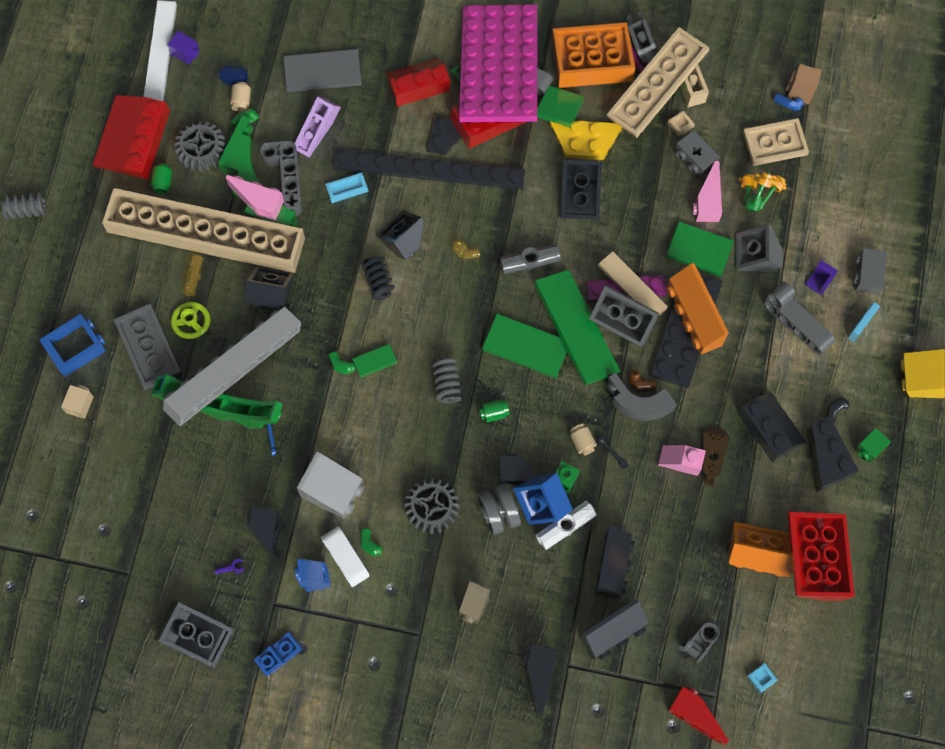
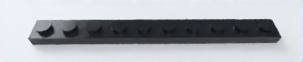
(429, 169)

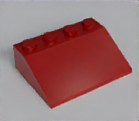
(132, 136)
(820, 556)

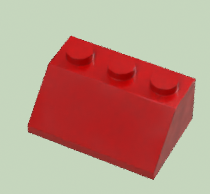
(418, 81)

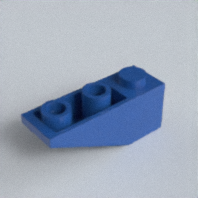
(312, 575)

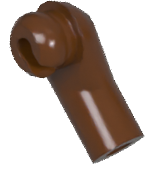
(639, 383)

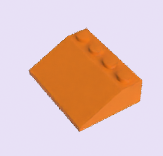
(593, 55)

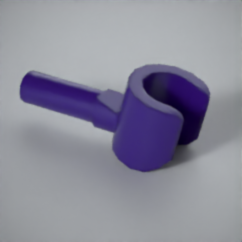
(230, 567)

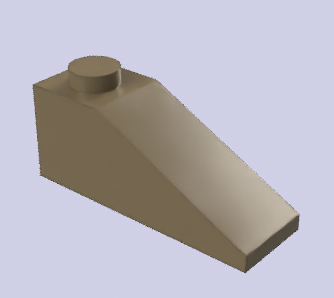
(474, 603)

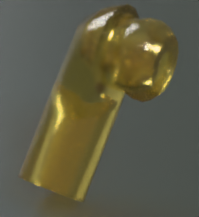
(463, 252)

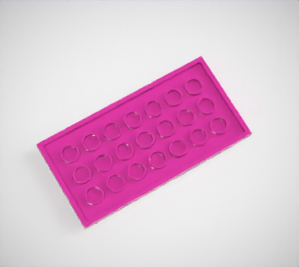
(499, 63)

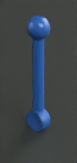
(273, 450)

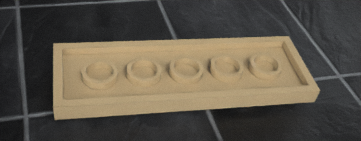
(658, 82)

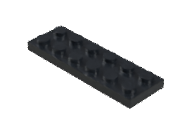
(676, 353)

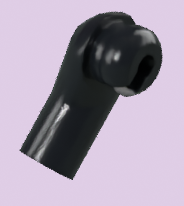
(835, 406)

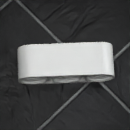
(345, 556)

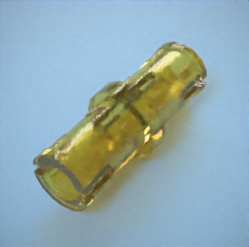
(193, 275)

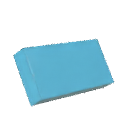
(346, 187)
(863, 322)

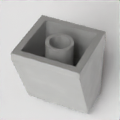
(330, 486)

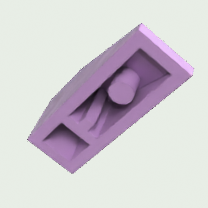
(316, 125)

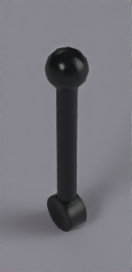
(623, 464)

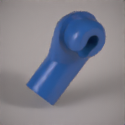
(788, 103)

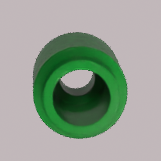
(161, 179)
(494, 410)

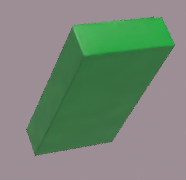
(374, 361)

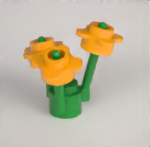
(766, 179)

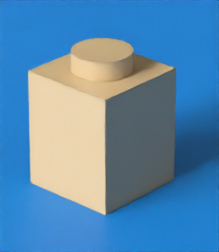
(77, 401)

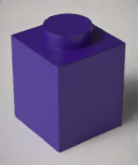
(183, 47)

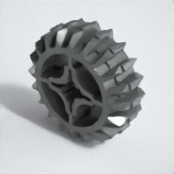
(191, 140)
(440, 509)

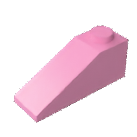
(708, 203)

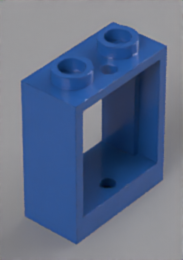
(83, 357)

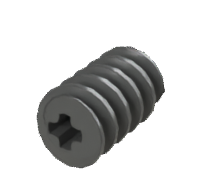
(24, 206)
(445, 381)

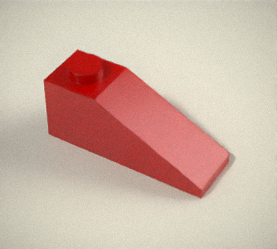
(694, 712)

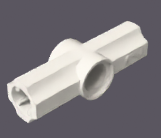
(576, 517)

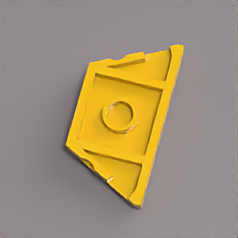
(586, 139)

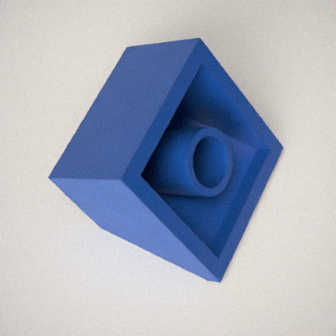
(543, 499)

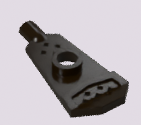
(716, 447)

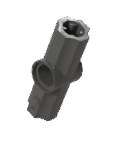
(542, 256)

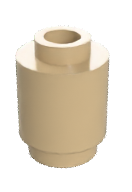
(240, 96)
(583, 439)

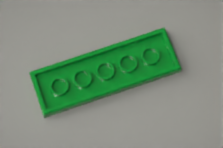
(575, 328)

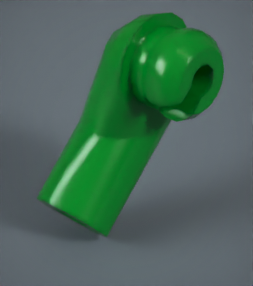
(251, 113)

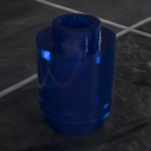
(233, 74)

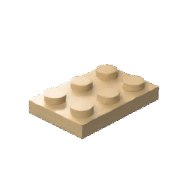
(775, 142)

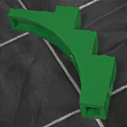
(224, 407)

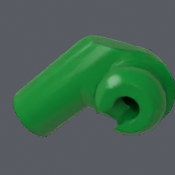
(341, 366)
(368, 545)

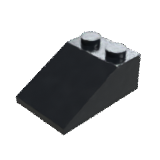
(581, 189)
(193, 633)
(538, 670)

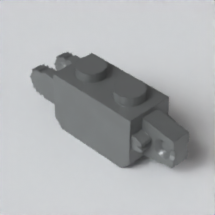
(642, 38)

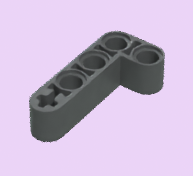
(285, 162)
(797, 319)

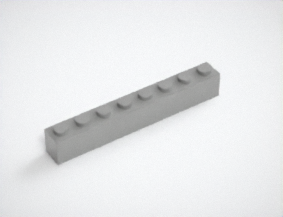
(231, 366)

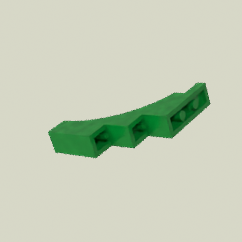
(238, 162)

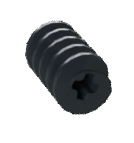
(377, 278)

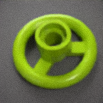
(190, 313)

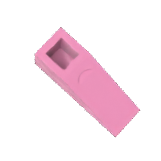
(261, 200)

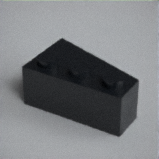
(829, 455)

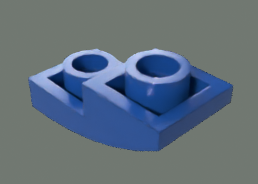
(278, 654)

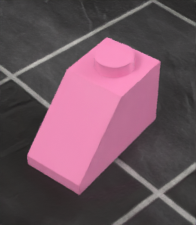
(682, 458)

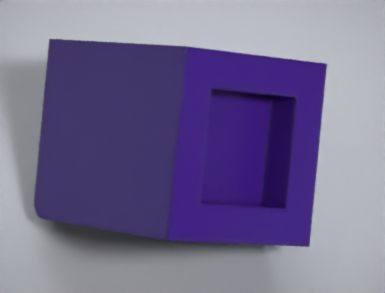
(821, 277)

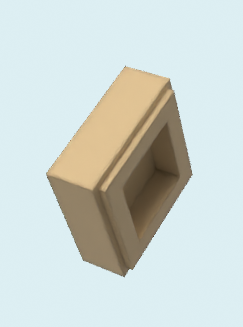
(681, 123)

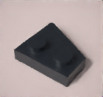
(443, 136)

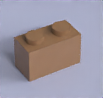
(803, 83)

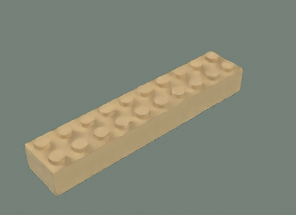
(204, 230)

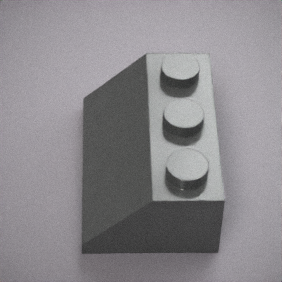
(624, 316)

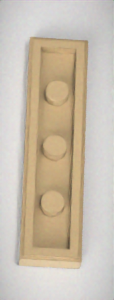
(630, 283)

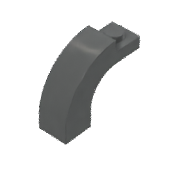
(638, 407)

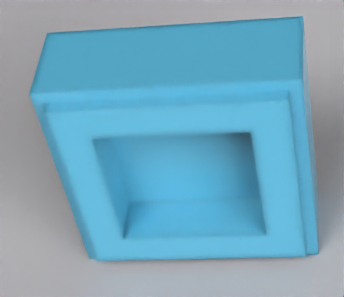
(762, 677)

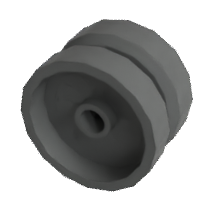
(499, 508)

